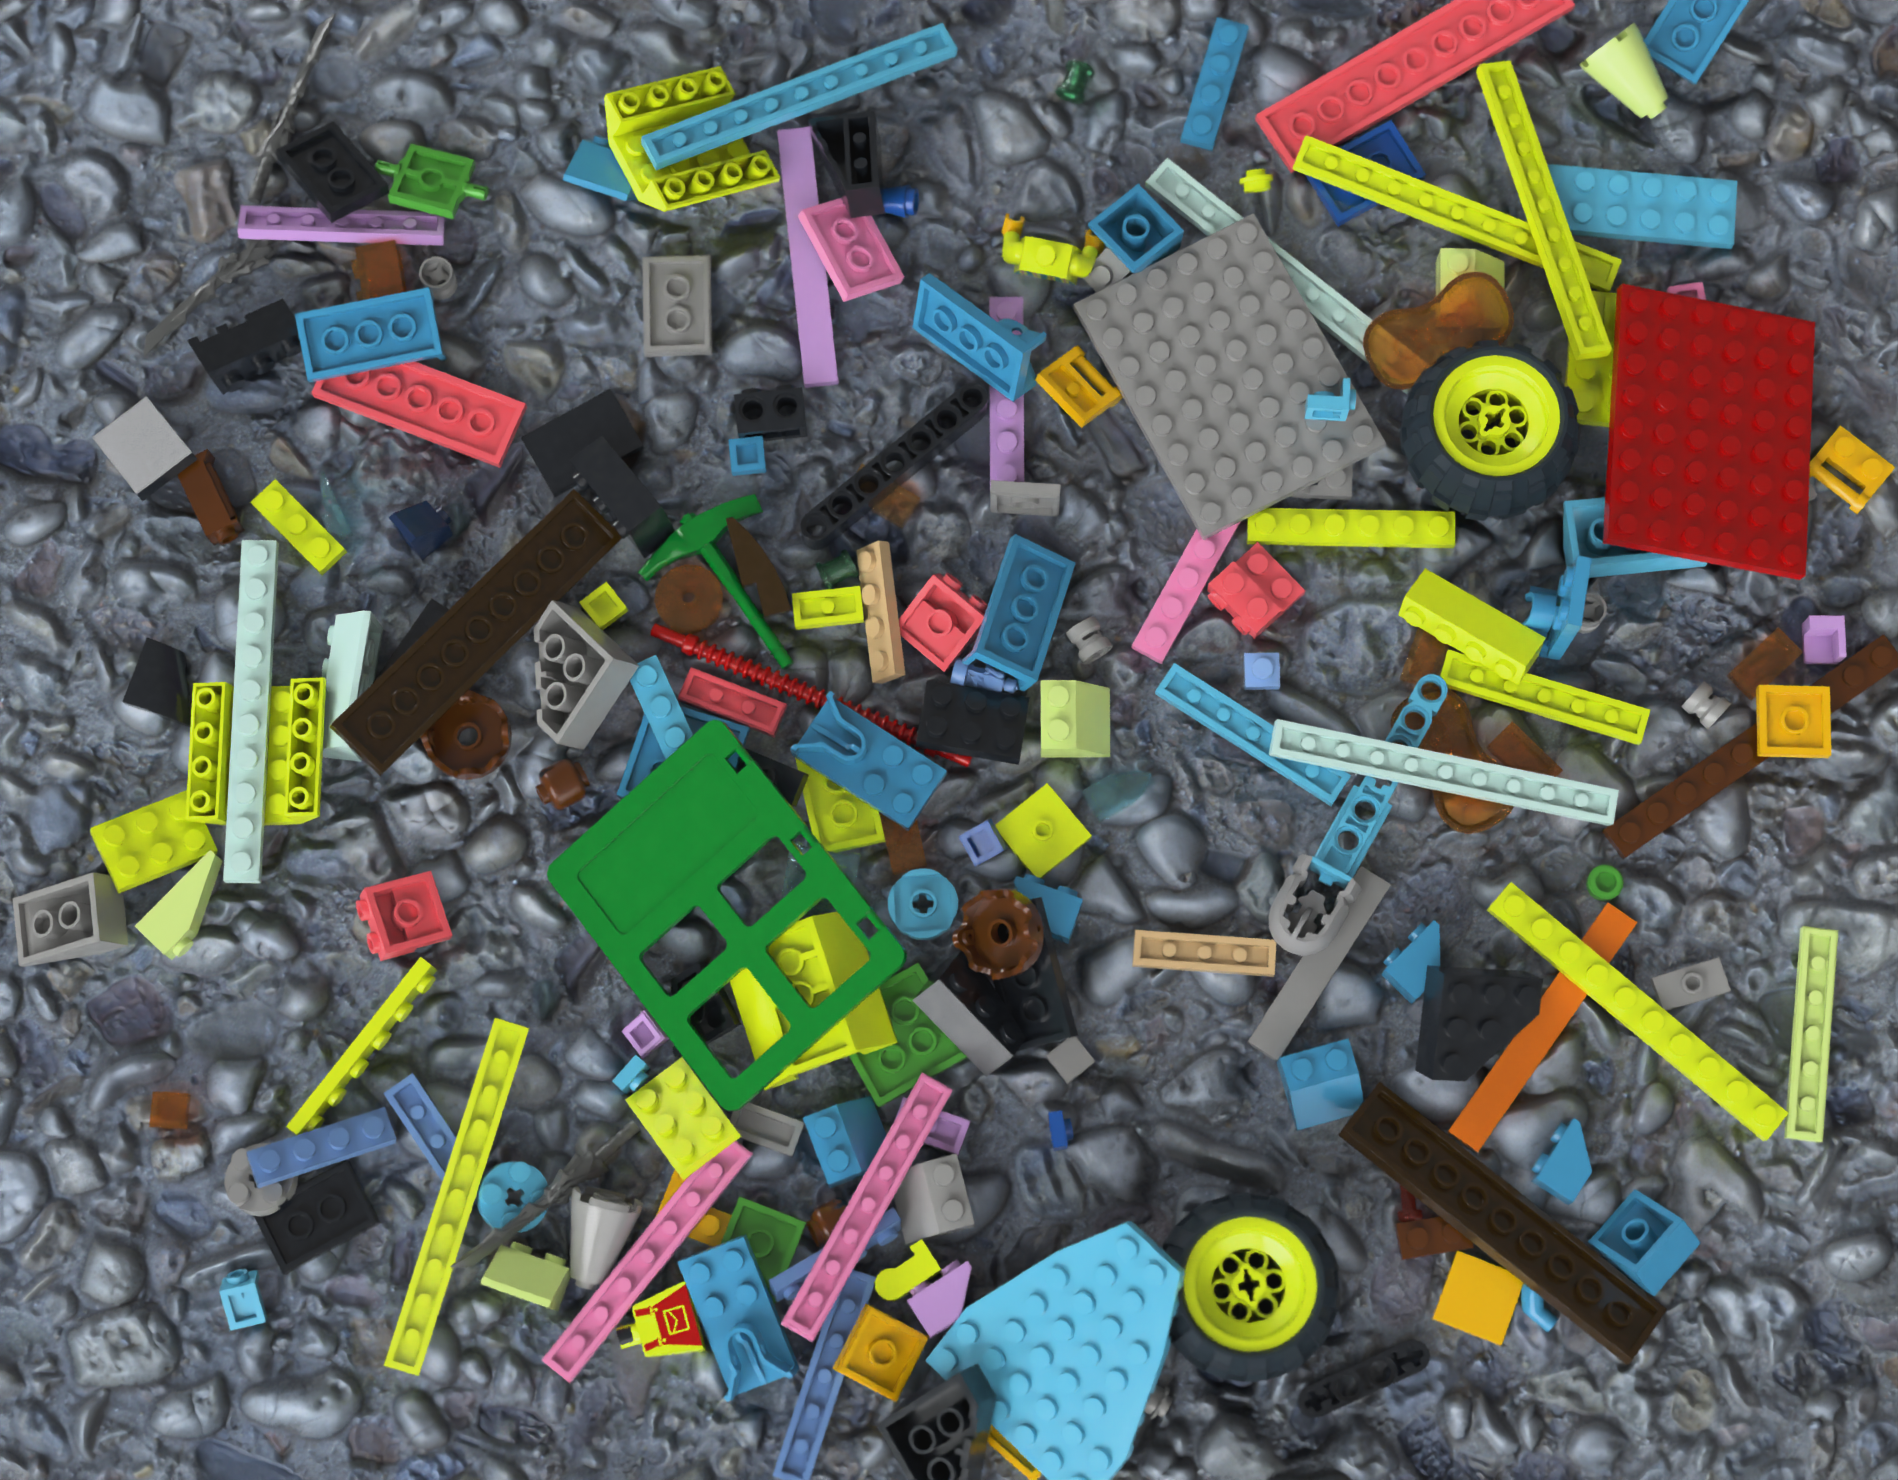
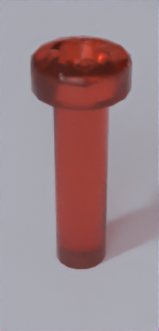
(1409, 1210)

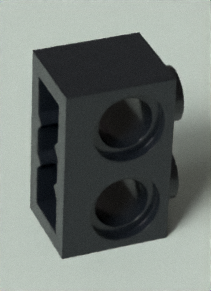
(771, 423)

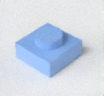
(1261, 671)

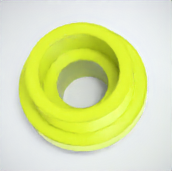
(1256, 181)

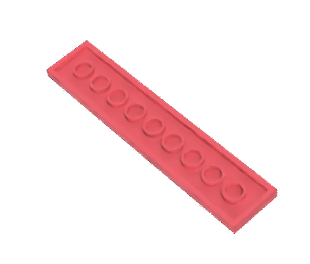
(1402, 70)

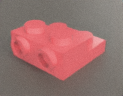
(1254, 591)
(942, 620)
(403, 915)

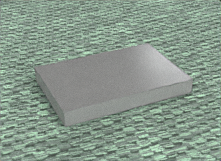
(677, 305)

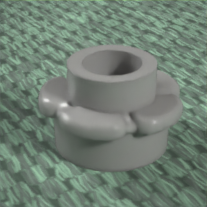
(1158, 1402)

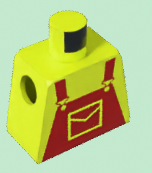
(664, 1324)

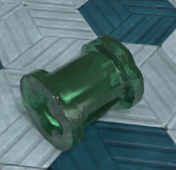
(1075, 82)
(837, 569)

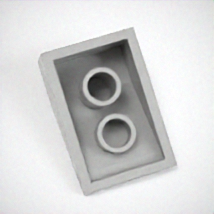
(70, 920)

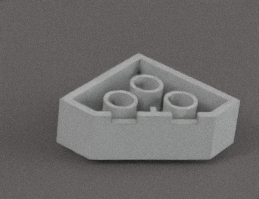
(576, 674)

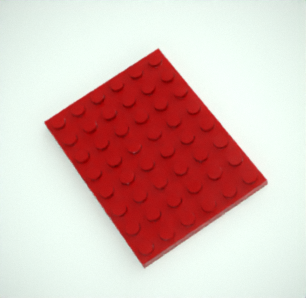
(1709, 432)

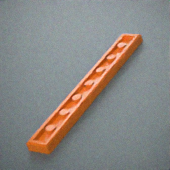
(1534, 1041)

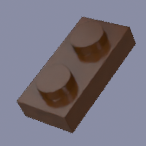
(1429, 1238)

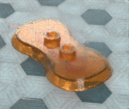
(1412, 339)
(1454, 735)

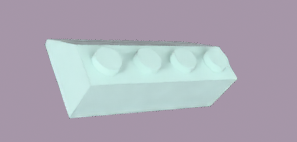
(348, 672)

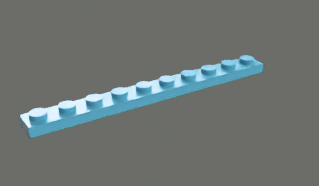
(798, 96)

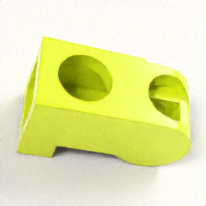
(896, 1283)

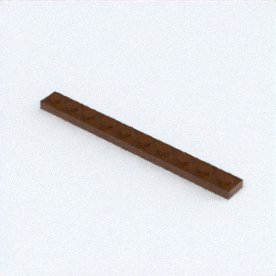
(1739, 756)

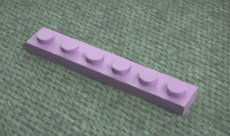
(356, 227)
(1006, 415)

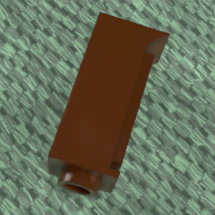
(210, 500)

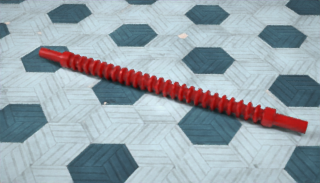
(691, 645)

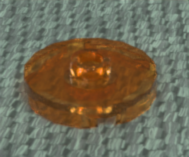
(694, 615)

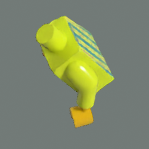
(1048, 258)

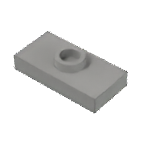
(1690, 984)

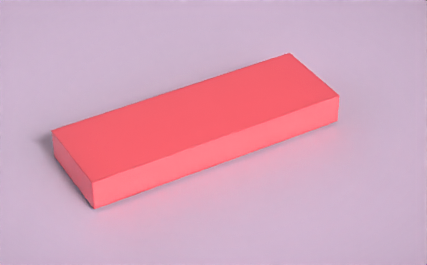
(732, 702)

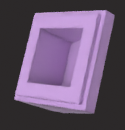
(645, 1034)

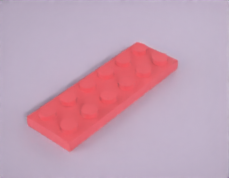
(430, 407)

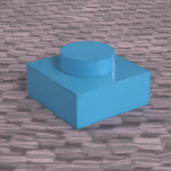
(747, 455)

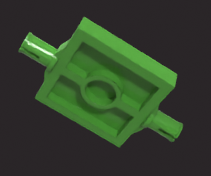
(431, 181)

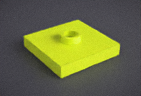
(1042, 831)

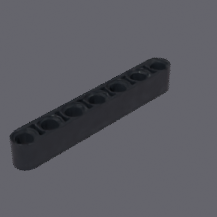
(901, 451)

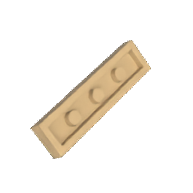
(880, 612)
(1204, 953)

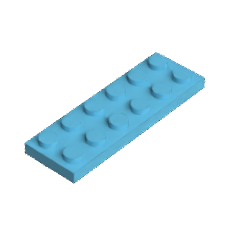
(1647, 206)

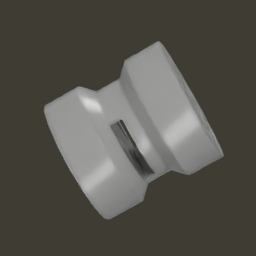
(435, 271)
(1595, 609)
(1089, 640)
(1706, 705)

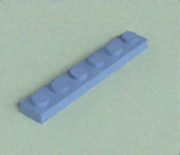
(822, 1383)

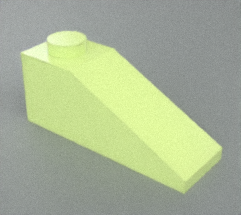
(179, 914)

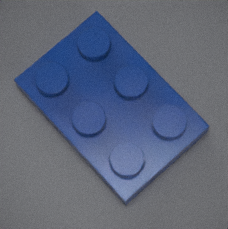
(1379, 145)

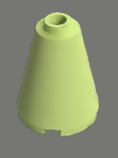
(1628, 73)

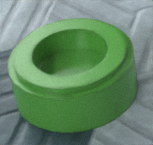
(1604, 882)

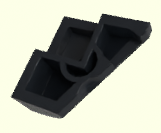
(160, 683)
(712, 1018)

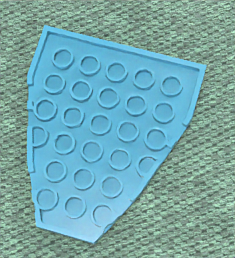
(1073, 1350)

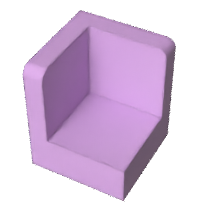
(1824, 640)

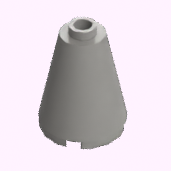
(598, 1233)

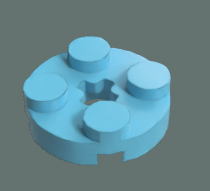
(907, 891)
(493, 1192)

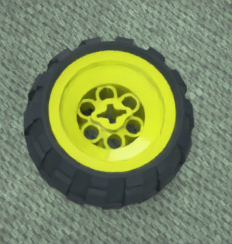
(1501, 385)
(1303, 1305)

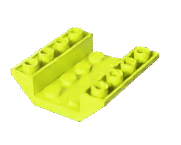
(696, 179)
(293, 752)
(817, 959)

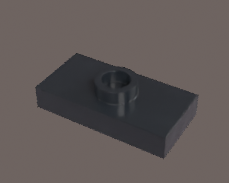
(785, 778)

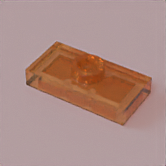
(903, 846)

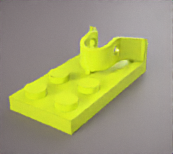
(1593, 377)

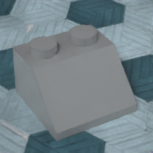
(933, 1200)

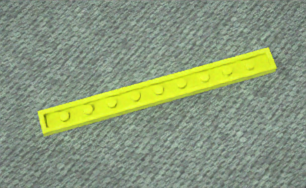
(1439, 207)
(1543, 211)
(1637, 1012)
(456, 1197)

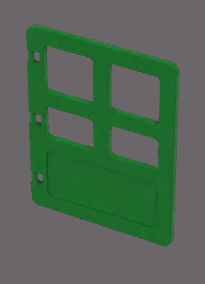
(671, 852)

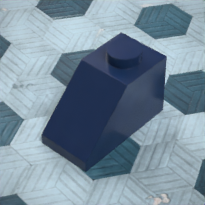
(422, 527)

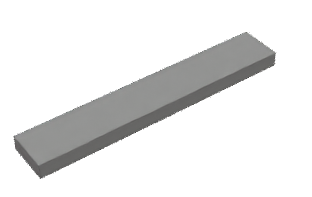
(1315, 972)

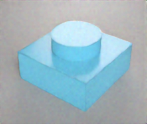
(632, 1075)

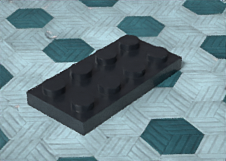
(1039, 994)

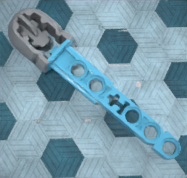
(1335, 863)

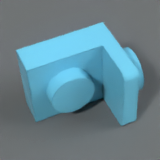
(1327, 406)
(242, 1299)

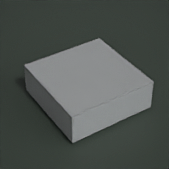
(1070, 1059)

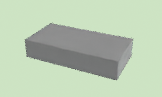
(768, 1128)

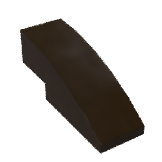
(757, 570)

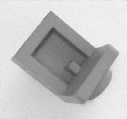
(1107, 271)

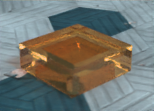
(169, 1110)

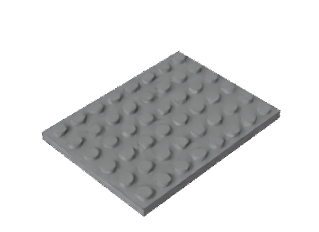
(1220, 373)

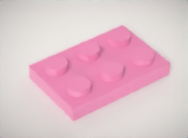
(850, 249)

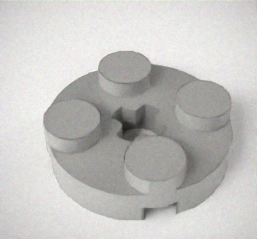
(244, 1192)

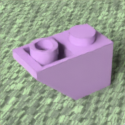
(943, 1301)

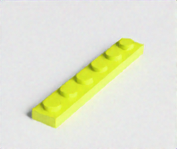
(1352, 528)
(1547, 699)
(372, 1037)

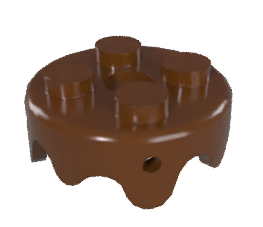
(481, 757)
(980, 937)

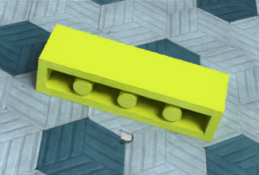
(1471, 626)

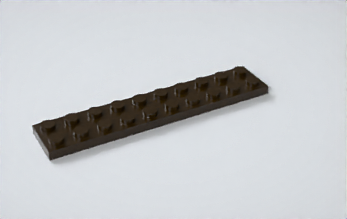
(475, 632)
(1503, 1223)

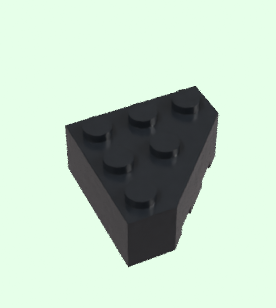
(1472, 1017)
(944, 1430)

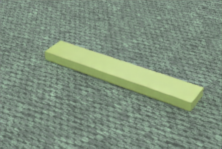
(1811, 1034)

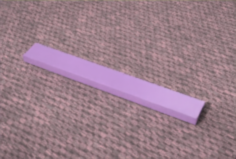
(807, 268)

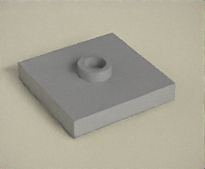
(1024, 498)

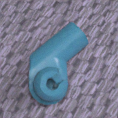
(1534, 1308)

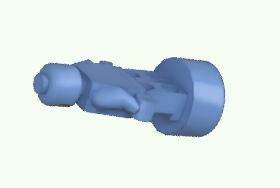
(981, 678)

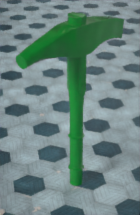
(699, 536)

